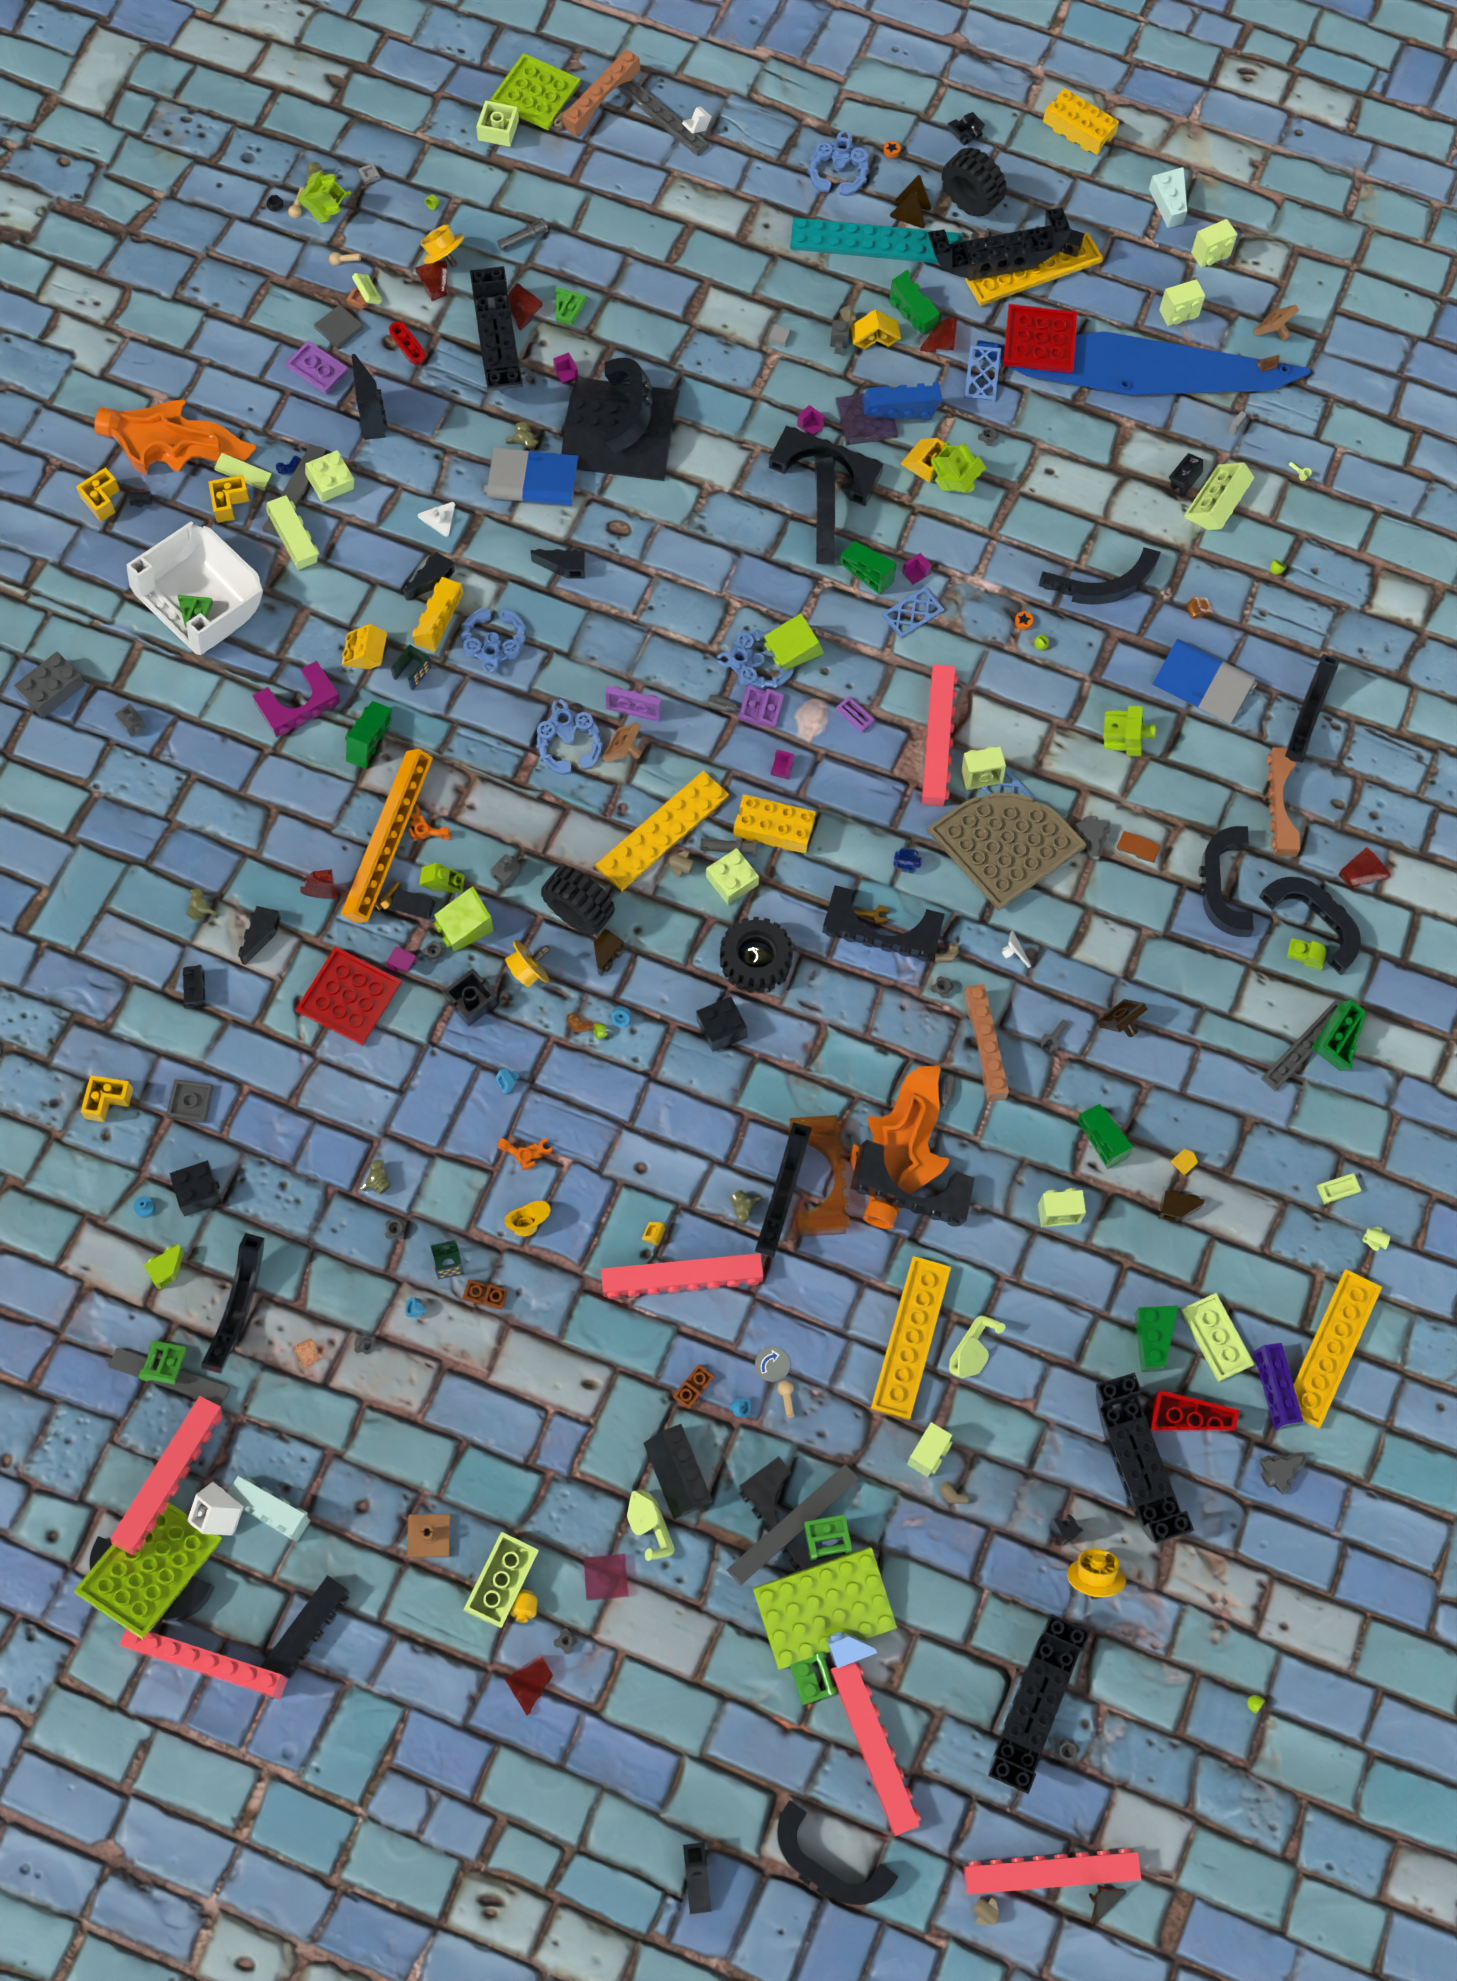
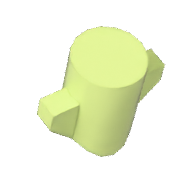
(1376, 1238)

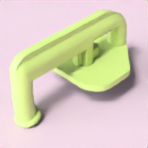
(970, 1354)
(646, 1515)

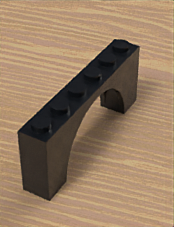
(796, 445)
(917, 942)
(873, 1179)
(761, 1493)

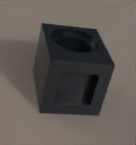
(1073, 243)

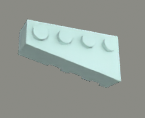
(269, 1509)

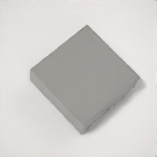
(369, 174)
(779, 335)
(1237, 423)

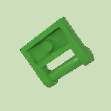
(169, 1363)
(824, 1530)
(806, 1680)

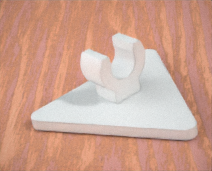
(439, 518)
(1015, 947)

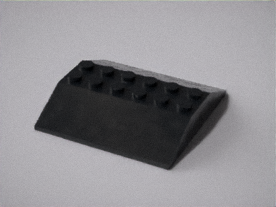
(600, 405)

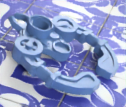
(840, 158)
(508, 650)
(751, 660)
(566, 731)

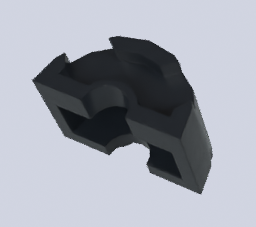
(967, 129)

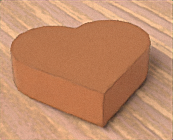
(356, 299)

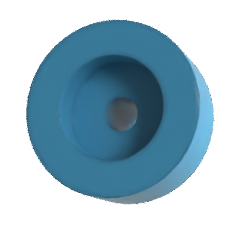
(620, 1016)
(144, 1207)
(414, 1308)
(741, 1407)

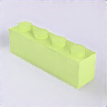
(292, 532)

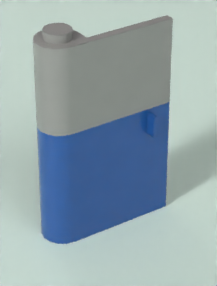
(532, 477)
(1204, 681)

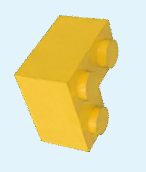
(873, 328)
(97, 491)
(226, 493)
(102, 1093)

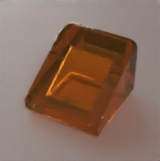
(1268, 363)
(1199, 607)
(307, 1352)

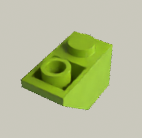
(441, 879)
(165, 1268)

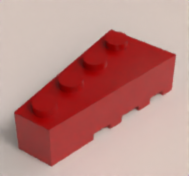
(1186, 1414)

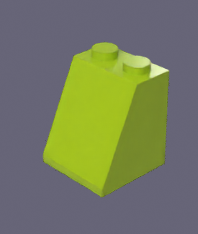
(793, 643)
(463, 920)

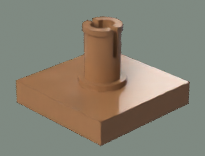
(1276, 322)
(622, 743)
(428, 1536)

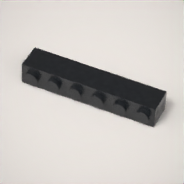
(306, 1628)

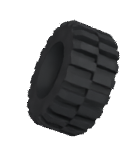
(974, 182)
(577, 900)
(761, 932)

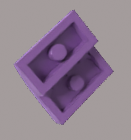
(760, 706)

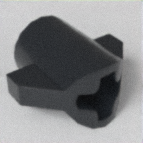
(140, 497)

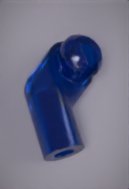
(288, 468)

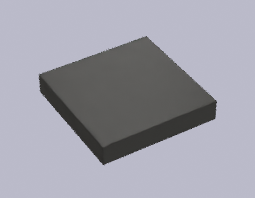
(338, 326)
(190, 1101)

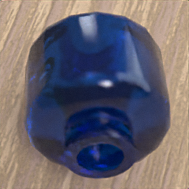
(907, 860)

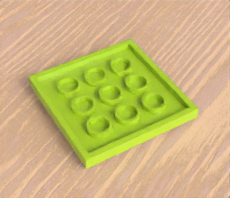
(536, 90)

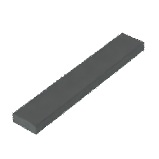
(297, 484)
(1297, 1052)
(185, 1383)

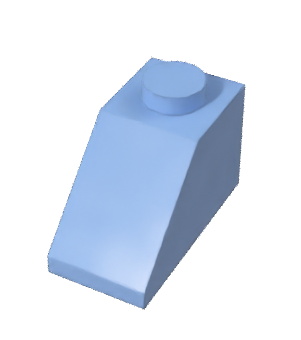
(848, 1648)

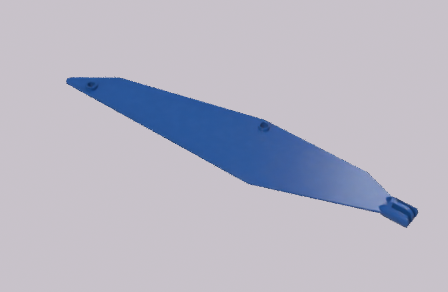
(1158, 367)

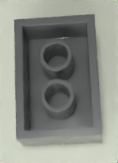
(49, 684)

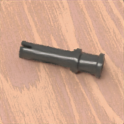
(530, 231)
(744, 847)

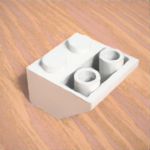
(215, 1511)

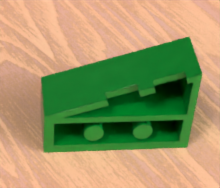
(912, 304)
(869, 566)
(366, 732)
(1340, 1035)
(1105, 1136)
(1154, 1335)

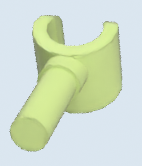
(1302, 476)

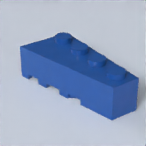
(902, 402)

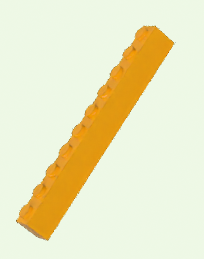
(386, 836)

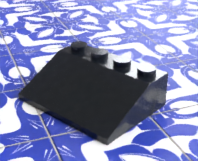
(369, 402)

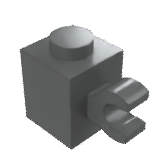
(839, 335)
(130, 720)
(506, 870)

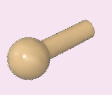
(295, 211)
(336, 258)
(785, 1389)

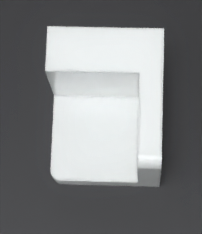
(698, 122)

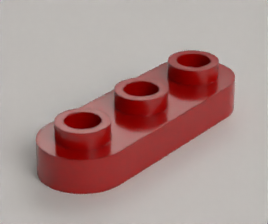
(405, 337)

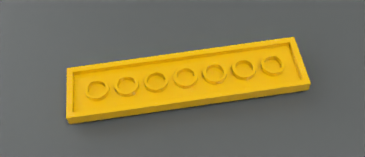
(1060, 264)
(662, 831)
(910, 1338)
(1334, 1345)

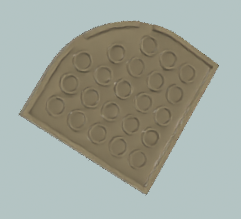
(1006, 843)

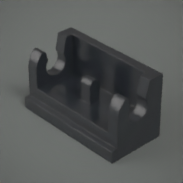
(1186, 473)
(413, 904)
(194, 987)
(1062, 1531)

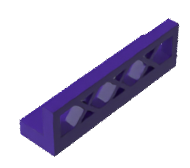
(1278, 1385)

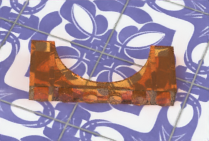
(830, 1215)

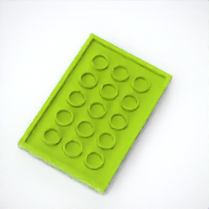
(143, 1586)
(823, 1600)

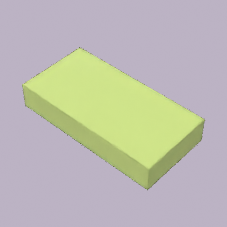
(367, 288)
(1338, 1188)

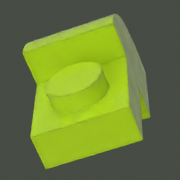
(1311, 953)

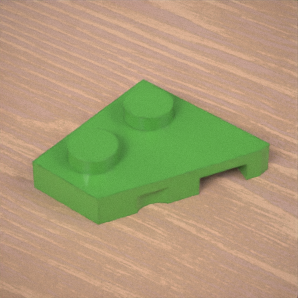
(568, 305)
(194, 605)

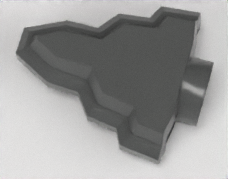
(1094, 834)
(1281, 1470)

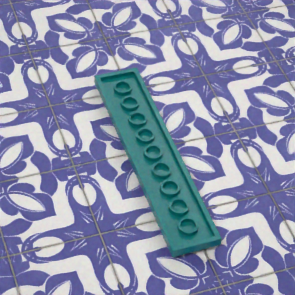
(864, 240)

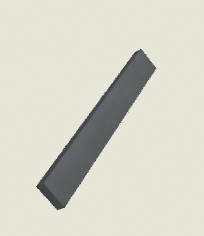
(663, 116)
(792, 1525)

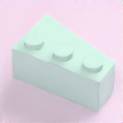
(1170, 196)

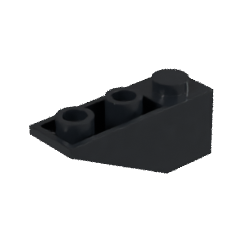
(562, 562)
(426, 578)
(261, 930)
(697, 1878)

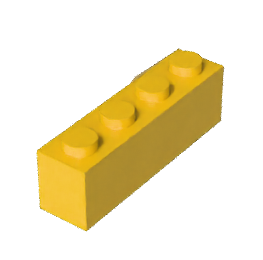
(438, 614)

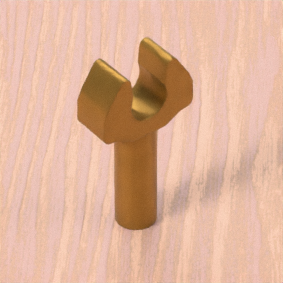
(385, 901)
(874, 914)

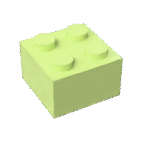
(497, 123)
(1214, 243)
(1182, 302)
(329, 476)
(983, 768)
(732, 876)
(1061, 1207)
(929, 1449)

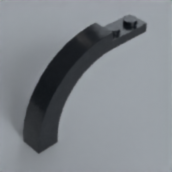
(825, 508)
(1104, 591)
(1311, 708)
(783, 1189)
(238, 1304)

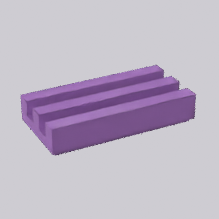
(865, 725)

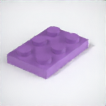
(317, 367)
(633, 703)

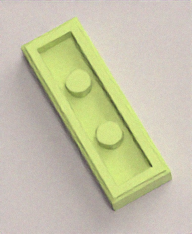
(234, 467)

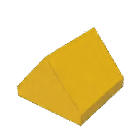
(1185, 1161)
(654, 1233)

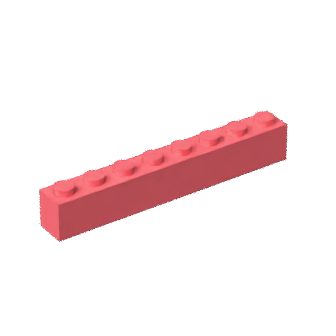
(938, 735)
(682, 1275)
(166, 1476)
(206, 1663)
(874, 1748)
(1051, 1873)

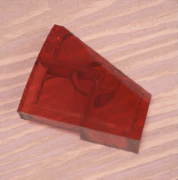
(434, 279)
(523, 305)
(941, 337)
(1363, 869)
(320, 885)
(528, 1682)

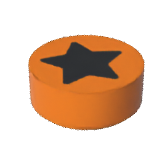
(891, 149)
(1023, 620)

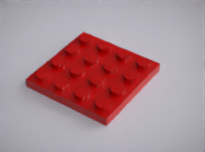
(1040, 338)
(348, 996)

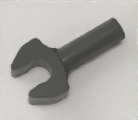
(1053, 1038)

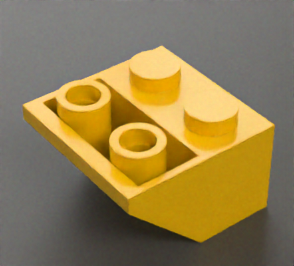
(920, 458)
(364, 647)

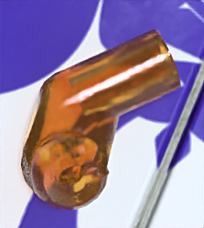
(577, 1025)

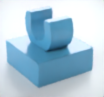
(506, 1080)

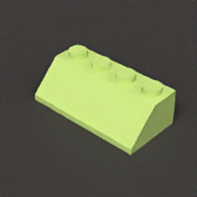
(1220, 495)
(500, 1580)

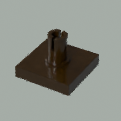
(1122, 1017)

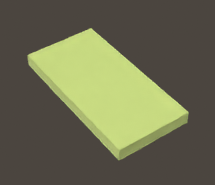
(1217, 1337)

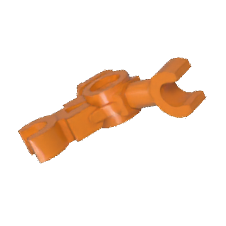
(423, 830)
(525, 1155)

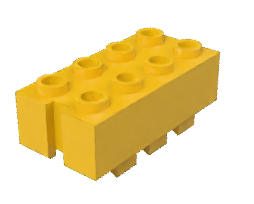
(1080, 121)
(774, 823)

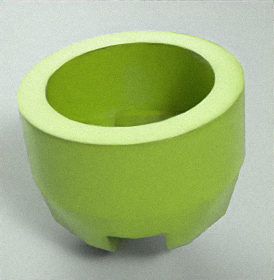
(432, 201)
(1277, 567)
(1039, 642)
(598, 1030)
(1255, 1703)

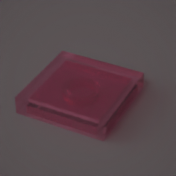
(605, 1577)

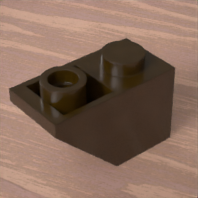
(606, 950)
(1177, 1207)

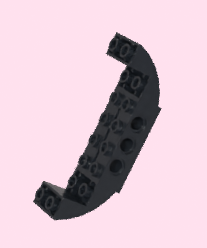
(1002, 252)
(495, 328)
(1139, 1460)
(1037, 1703)

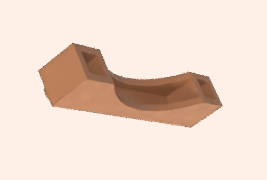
(619, 72)
(1285, 836)
(989, 1053)

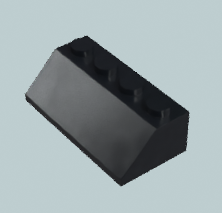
(677, 1471)

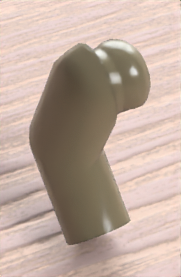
(558, 122)
(950, 954)
(951, 1496)

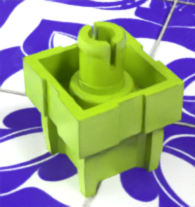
(322, 196)
(957, 469)
(1126, 730)

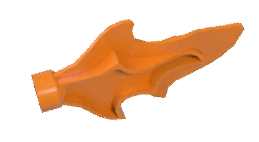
(167, 437)
(906, 1140)

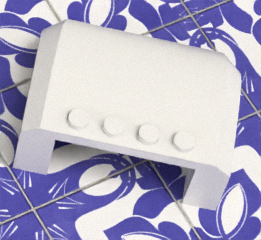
(199, 565)

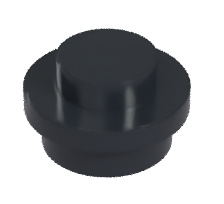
(275, 203)

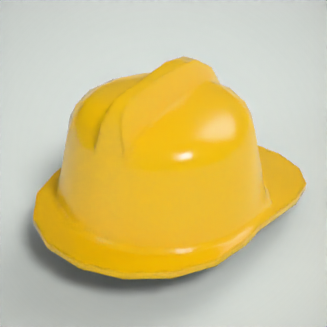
(526, 1219)

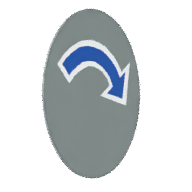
(772, 1364)

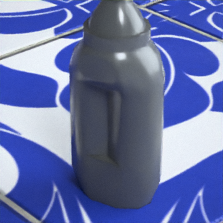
(722, 704)
(946, 1090)

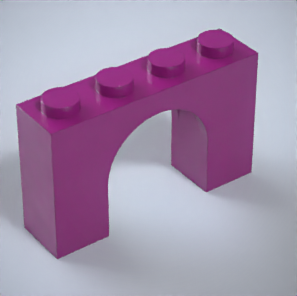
(284, 719)

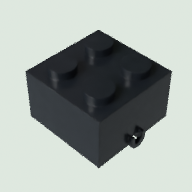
(470, 997)
(721, 1024)
(196, 1188)

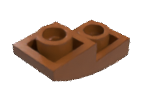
(1138, 846)
(484, 1295)
(694, 1386)

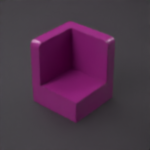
(565, 368)
(811, 420)
(916, 568)
(782, 764)
(401, 959)

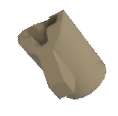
(848, 314)
(681, 863)
(987, 1911)

